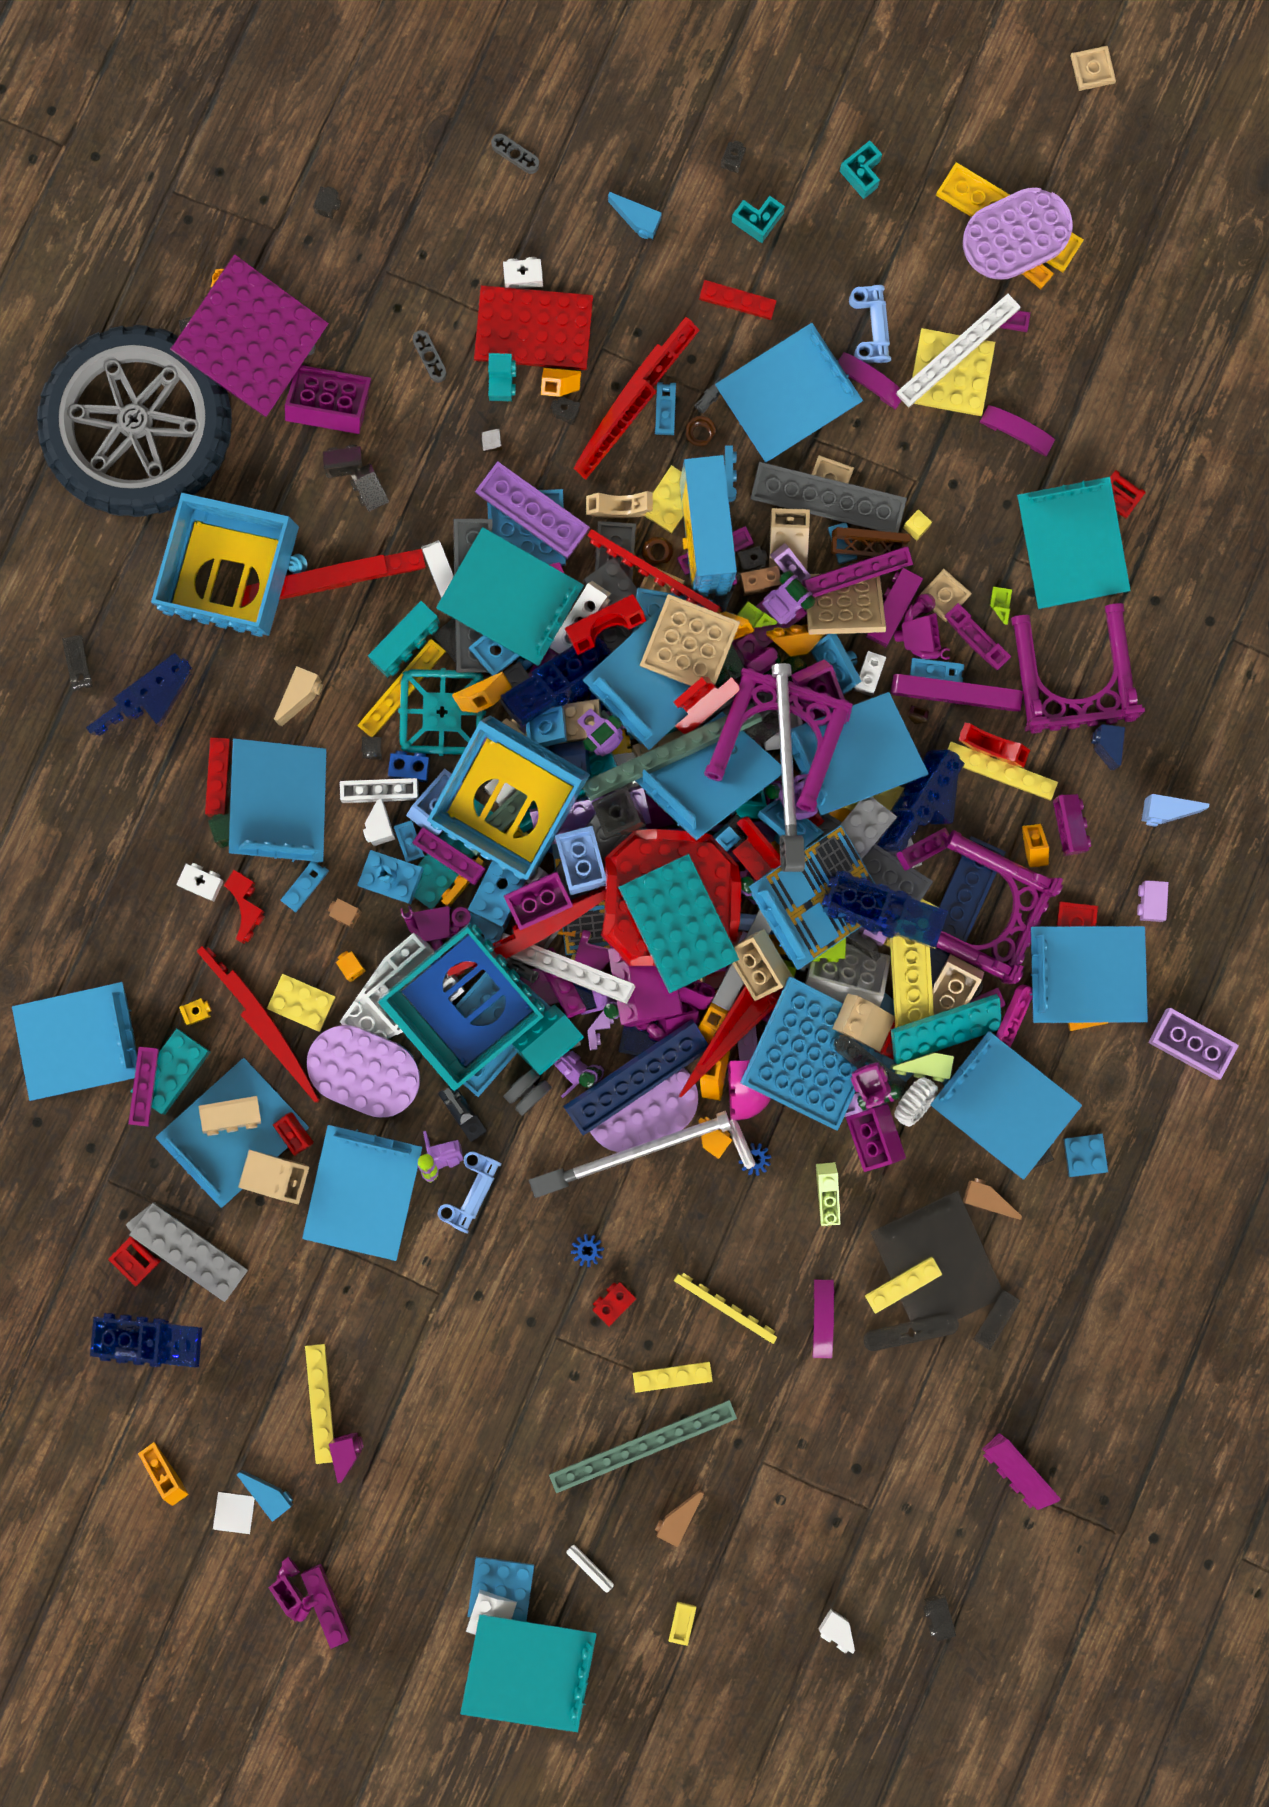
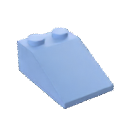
(425, 803)
(1163, 809)
(581, 860)

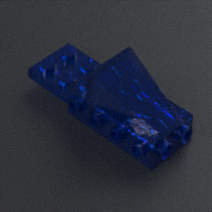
(555, 683)
(157, 700)
(925, 799)
(883, 910)
(145, 1341)

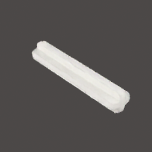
(741, 1145)
(590, 1568)

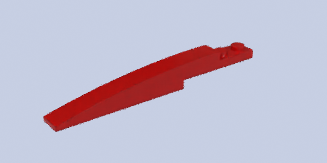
(634, 397)
(343, 575)
(531, 935)
(260, 1021)

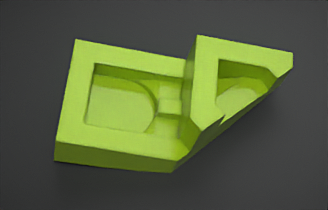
(1001, 602)
(755, 616)

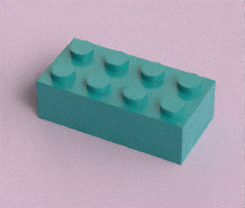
(404, 639)
(175, 1068)

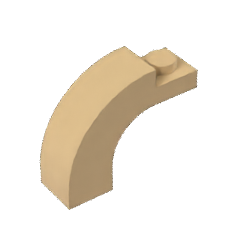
(619, 506)

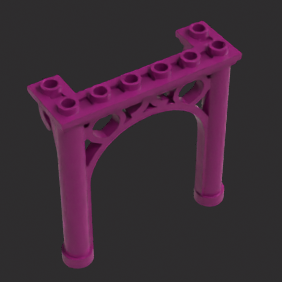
(1121, 671)
(750, 686)
(1009, 870)

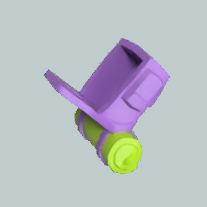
(438, 1157)

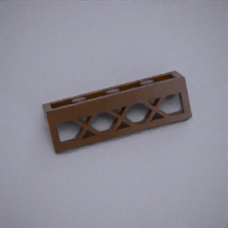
(866, 536)

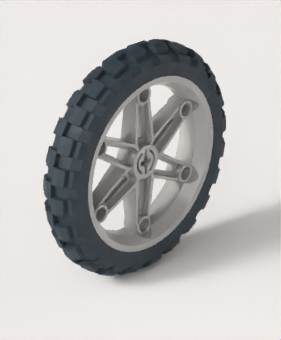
(92, 485)

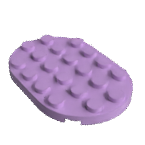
(1017, 233)
(363, 1071)
(650, 1116)

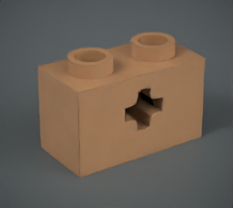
(760, 580)
(344, 913)

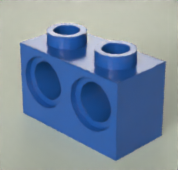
(408, 770)

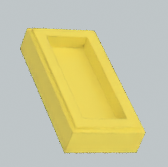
(682, 1623)

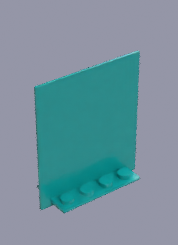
(1073, 542)
(510, 596)
(528, 1673)

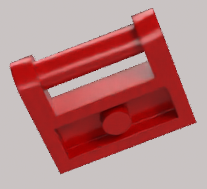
(1123, 502)
(130, 1265)

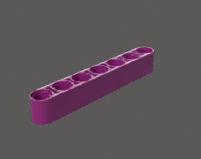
(956, 692)

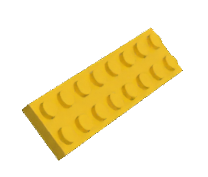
(971, 193)

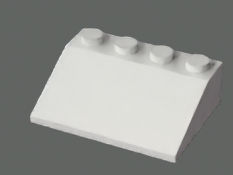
(852, 975)

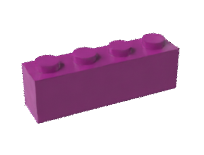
(896, 604)
(327, 1607)

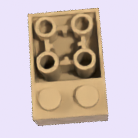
(791, 528)
(273, 1176)

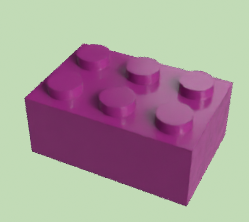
(821, 679)

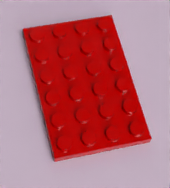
(534, 327)

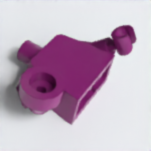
(921, 633)
(436, 924)
(670, 1024)
(288, 1595)

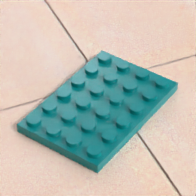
(678, 923)

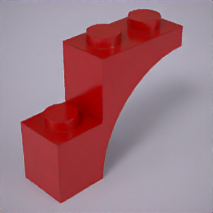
(992, 745)
(250, 914)

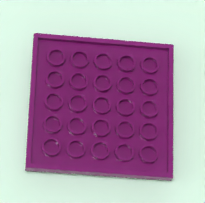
(249, 336)

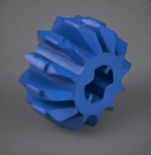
(762, 1159)
(586, 1257)

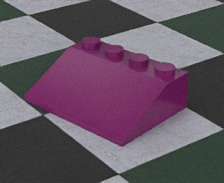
(327, 399)
(650, 997)
(1020, 1473)

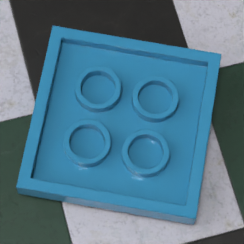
(503, 1579)

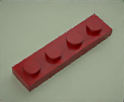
(737, 299)

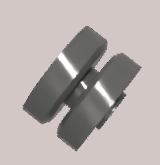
(529, 1093)

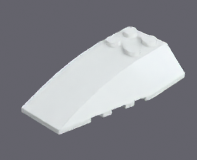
(366, 1010)

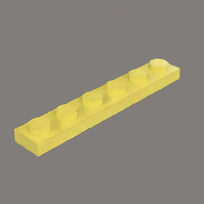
(1005, 772)
(733, 1311)
(320, 1401)

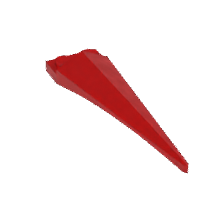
(737, 1023)

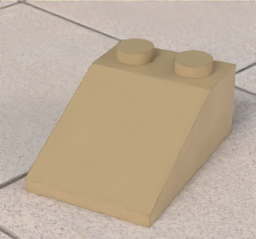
(299, 693)
(955, 984)
(864, 1022)

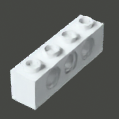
(592, 592)
(386, 789)

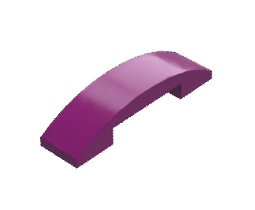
(870, 379)
(1018, 428)
(976, 637)
(823, 1319)

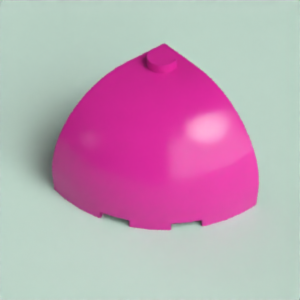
(743, 1100)

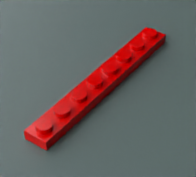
(647, 569)

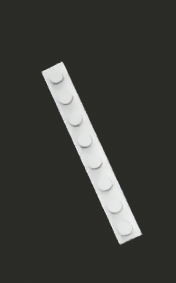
(958, 350)
(575, 972)

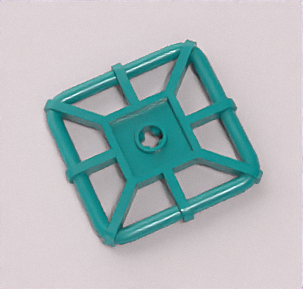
(432, 703)

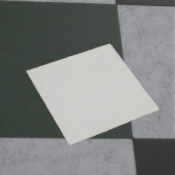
(233, 1513)

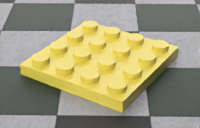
(965, 384)

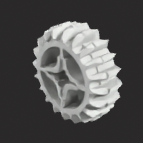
(916, 1101)

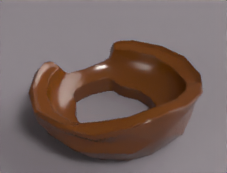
(700, 421)
(647, 554)

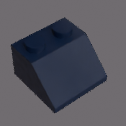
(1109, 744)
(574, 753)

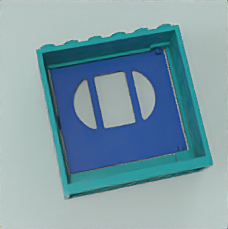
(455, 1030)

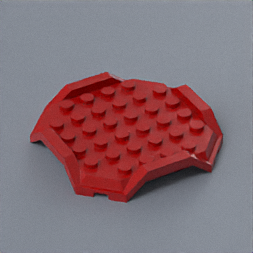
(650, 850)

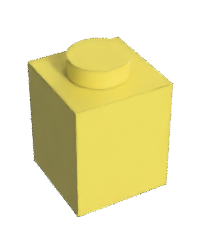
(917, 525)

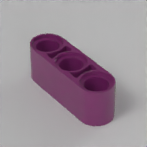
(697, 994)

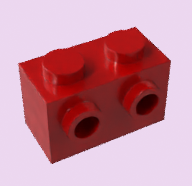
(614, 1303)

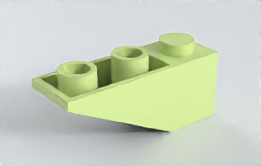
(930, 1064)
(828, 1193)

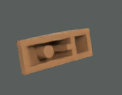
(987, 1198)
(676, 1522)

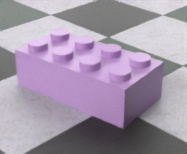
(1193, 1043)

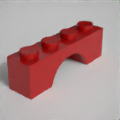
(622, 613)
(217, 781)

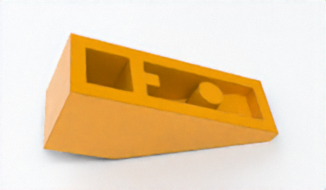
(163, 1474)

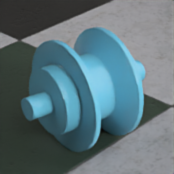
(297, 564)

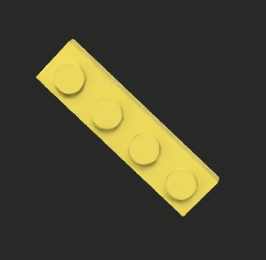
(903, 1285)
(672, 1377)

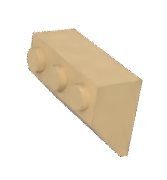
(760, 965)
(230, 1115)

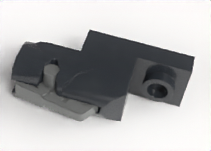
(462, 1113)

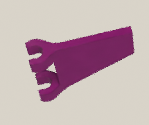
(591, 954)

